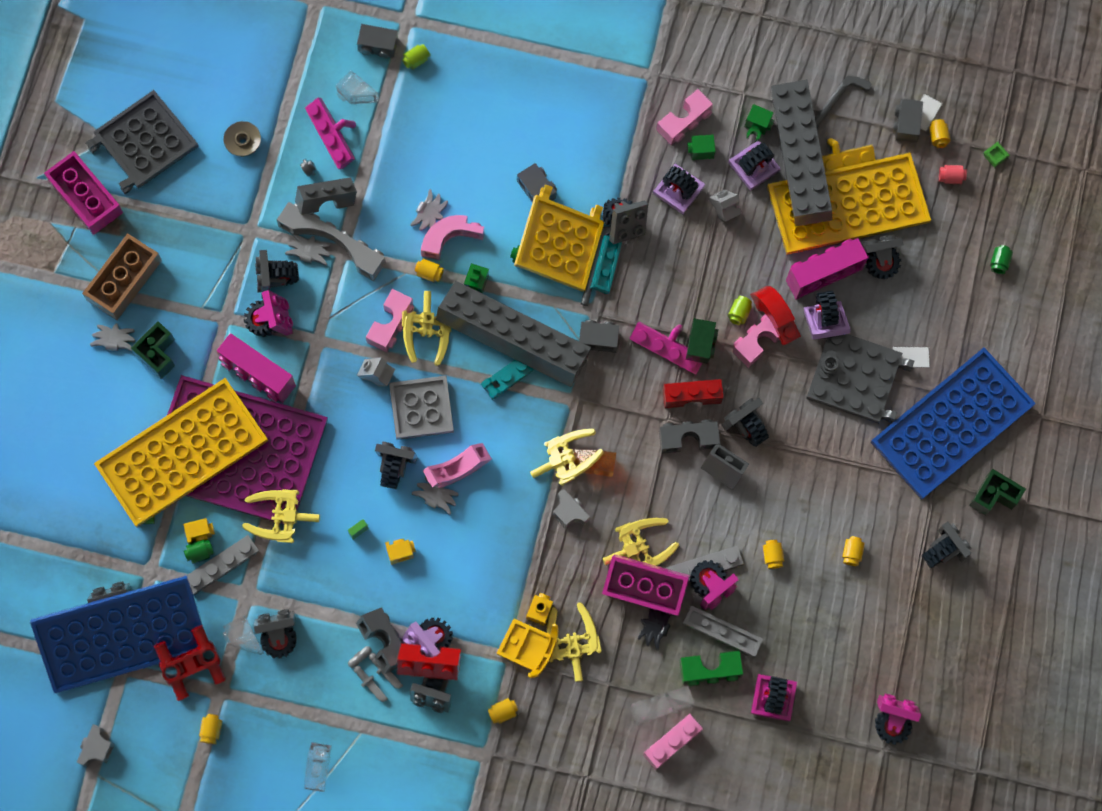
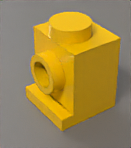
(198, 530)
(400, 550)
(539, 616)

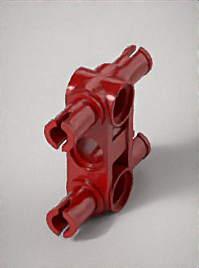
(189, 663)

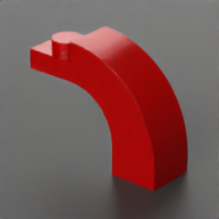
(778, 312)

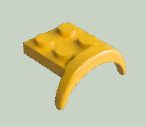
(528, 646)

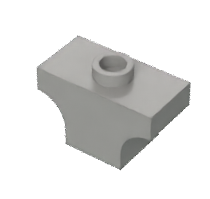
(726, 204)
(376, 371)
(569, 510)
(95, 747)

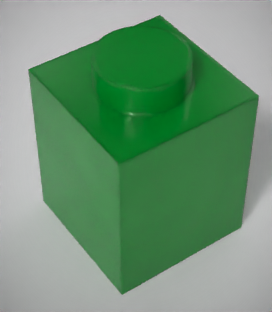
(701, 147)

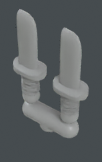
(367, 681)

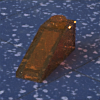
(603, 466)

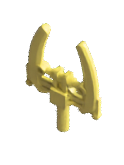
(426, 320)
(559, 460)
(288, 516)
(633, 549)
(575, 650)

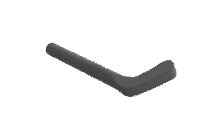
(849, 80)
(587, 292)

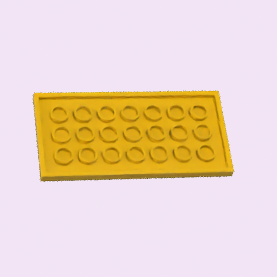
(864, 203)
(180, 452)

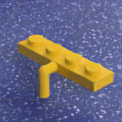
(848, 157)

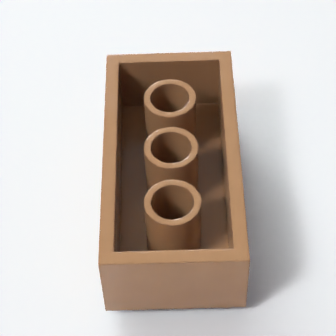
(122, 276)

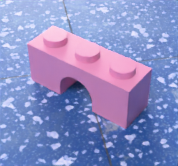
(674, 128)
(383, 335)
(747, 348)
(672, 741)

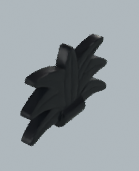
(655, 627)

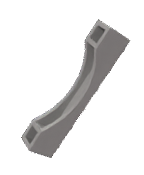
(367, 261)

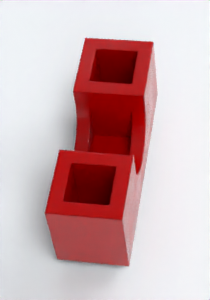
(681, 393)
(443, 666)

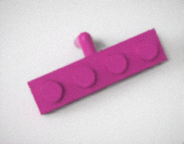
(330, 132)
(665, 346)

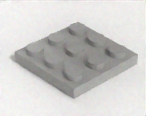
(421, 407)

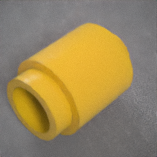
(939, 133)
(429, 270)
(853, 551)
(773, 554)
(503, 711)
(210, 729)

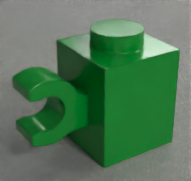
(758, 121)
(477, 277)

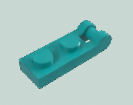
(506, 378)

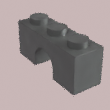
(312, 196)
(705, 433)
(378, 625)

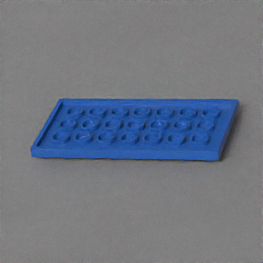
(952, 423)
(116, 633)

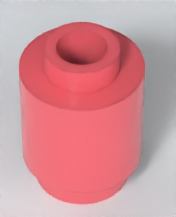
(952, 174)

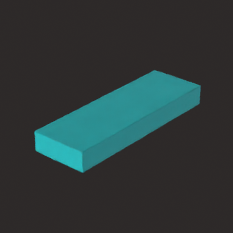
(605, 265)

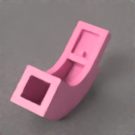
(447, 229)
(458, 467)

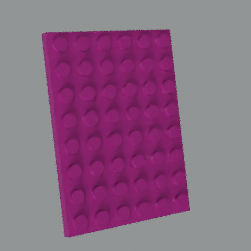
(276, 465)

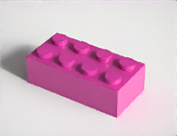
(83, 193)
(826, 268)
(255, 368)
(646, 584)

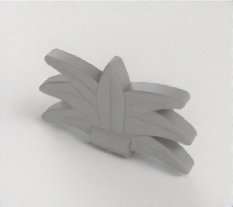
(429, 211)
(308, 250)
(113, 338)
(436, 496)

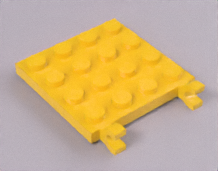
(559, 241)

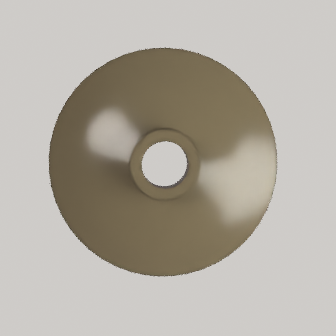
(239, 131)

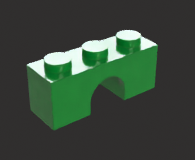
(694, 672)

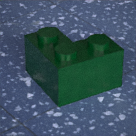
(701, 339)
(151, 349)
(996, 488)

